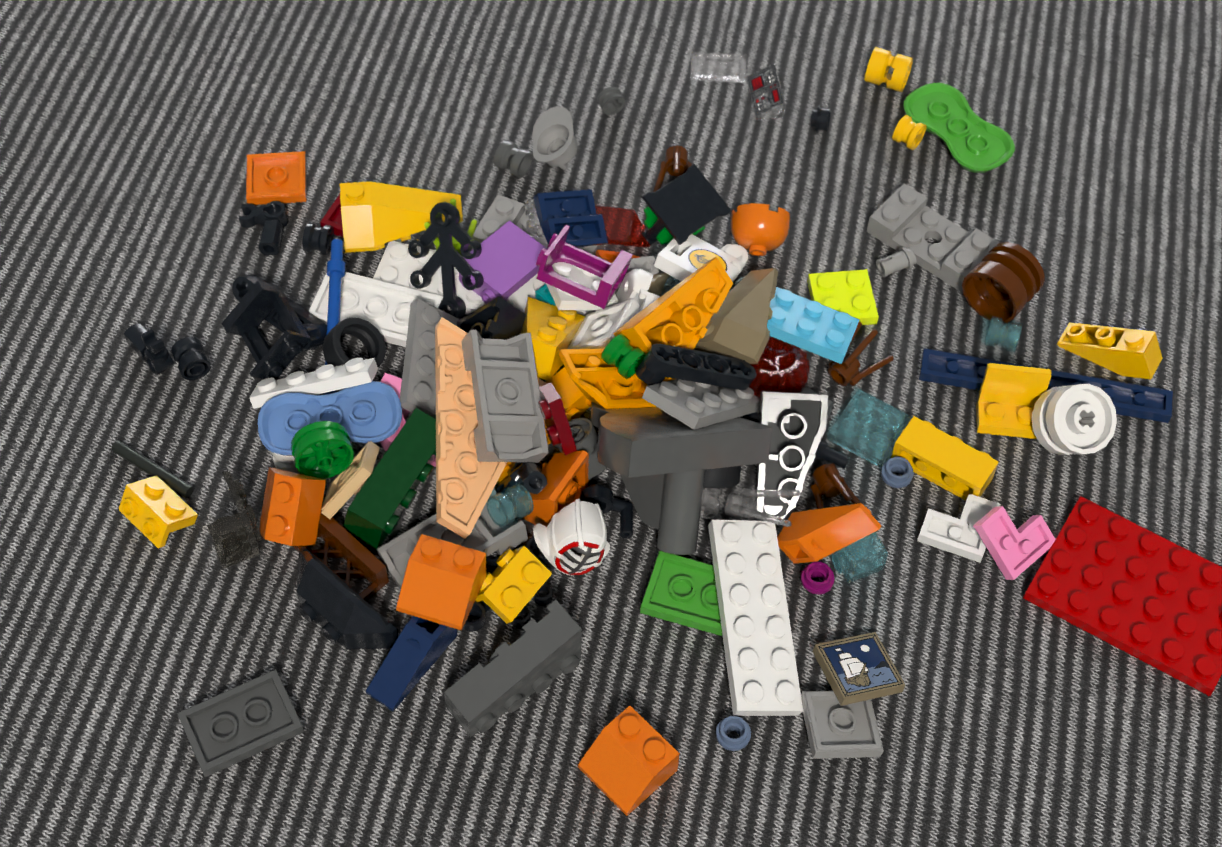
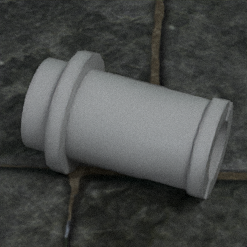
(902, 259)

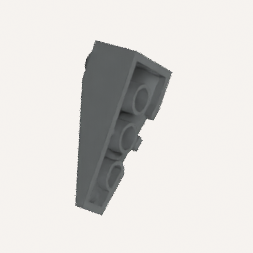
(797, 429)

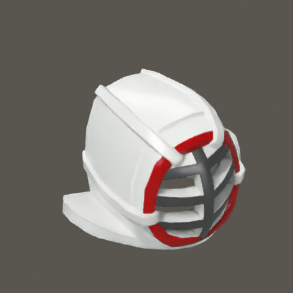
(575, 527)

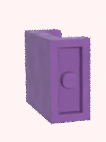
(505, 262)

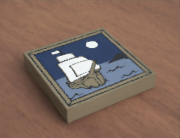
(858, 668)

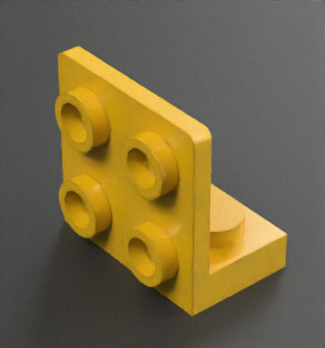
(1009, 399)

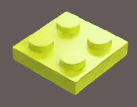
(846, 293)

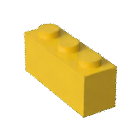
(945, 459)

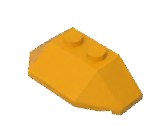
(602, 381)

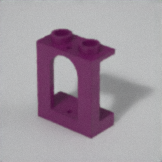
(560, 251)

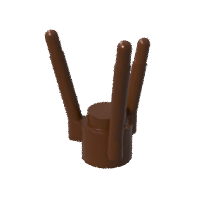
(675, 164)
(849, 369)
(830, 483)

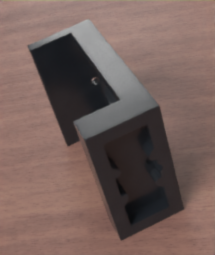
(249, 315)

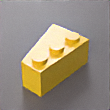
(550, 332)

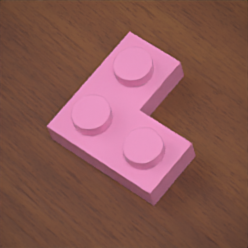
(1013, 547)

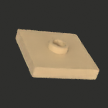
(350, 480)

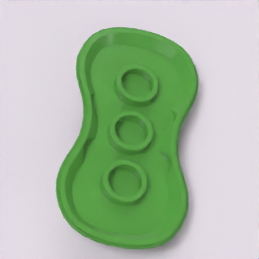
(971, 140)

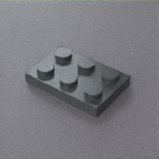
(240, 723)

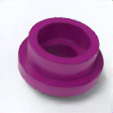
(819, 570)

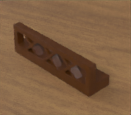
(355, 554)

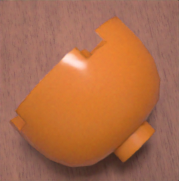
(759, 228)

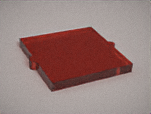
(623, 227)

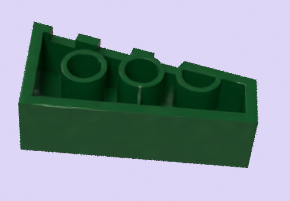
(393, 482)

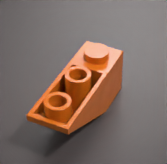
(824, 531)

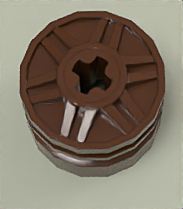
(1003, 281)

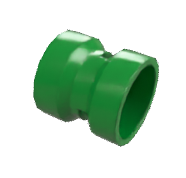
(623, 356)

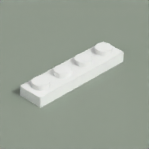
(323, 380)

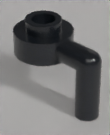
(604, 497)

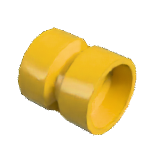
(879, 66)

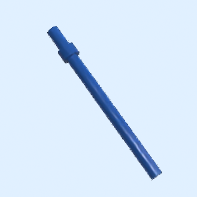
(336, 272)

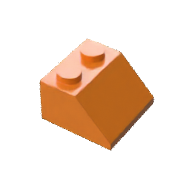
(566, 479)
(291, 508)
(442, 582)
(629, 760)

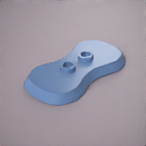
(365, 410)

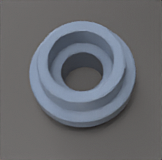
(898, 465)
(736, 724)

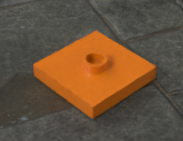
(276, 177)

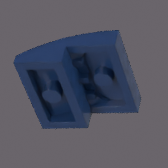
(571, 209)

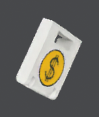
(692, 256)

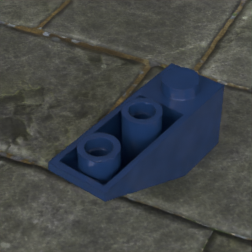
(409, 660)

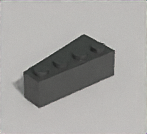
(516, 671)

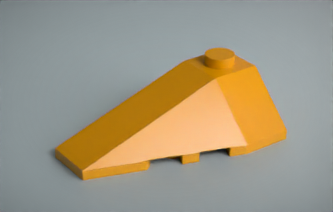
(681, 313)

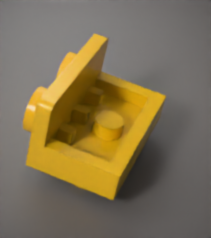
(155, 509)
(513, 583)

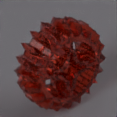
(780, 368)

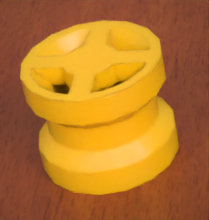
(909, 132)

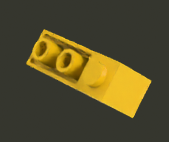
(1117, 349)

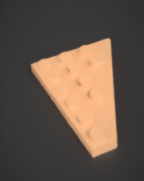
(461, 480)

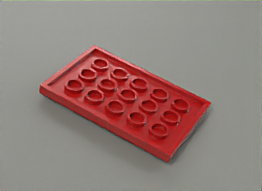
(1135, 593)

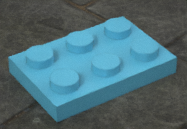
(811, 325)

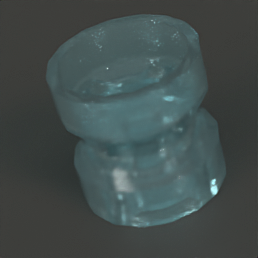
(1006, 335)
(511, 504)

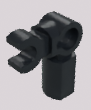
(272, 218)
(149, 348)
(526, 474)

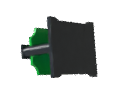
(682, 208)

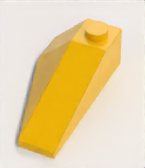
(386, 212)

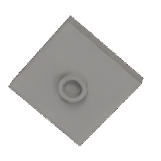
(839, 729)

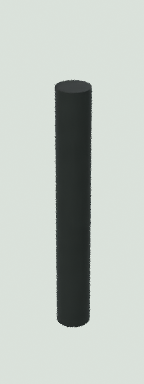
(152, 468)

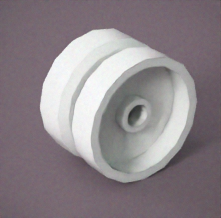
(1074, 419)

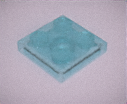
(869, 428)

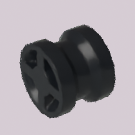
(317, 238)

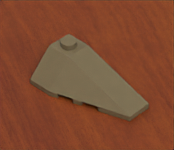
(742, 320)

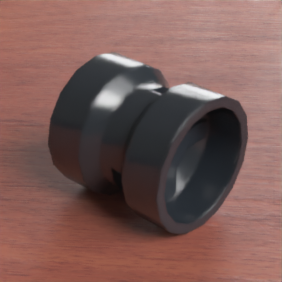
(191, 360)

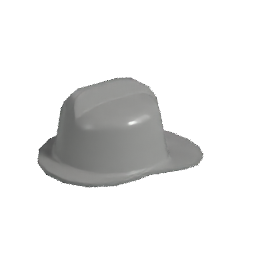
(554, 138)

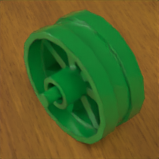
(324, 456)

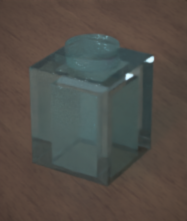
(860, 558)

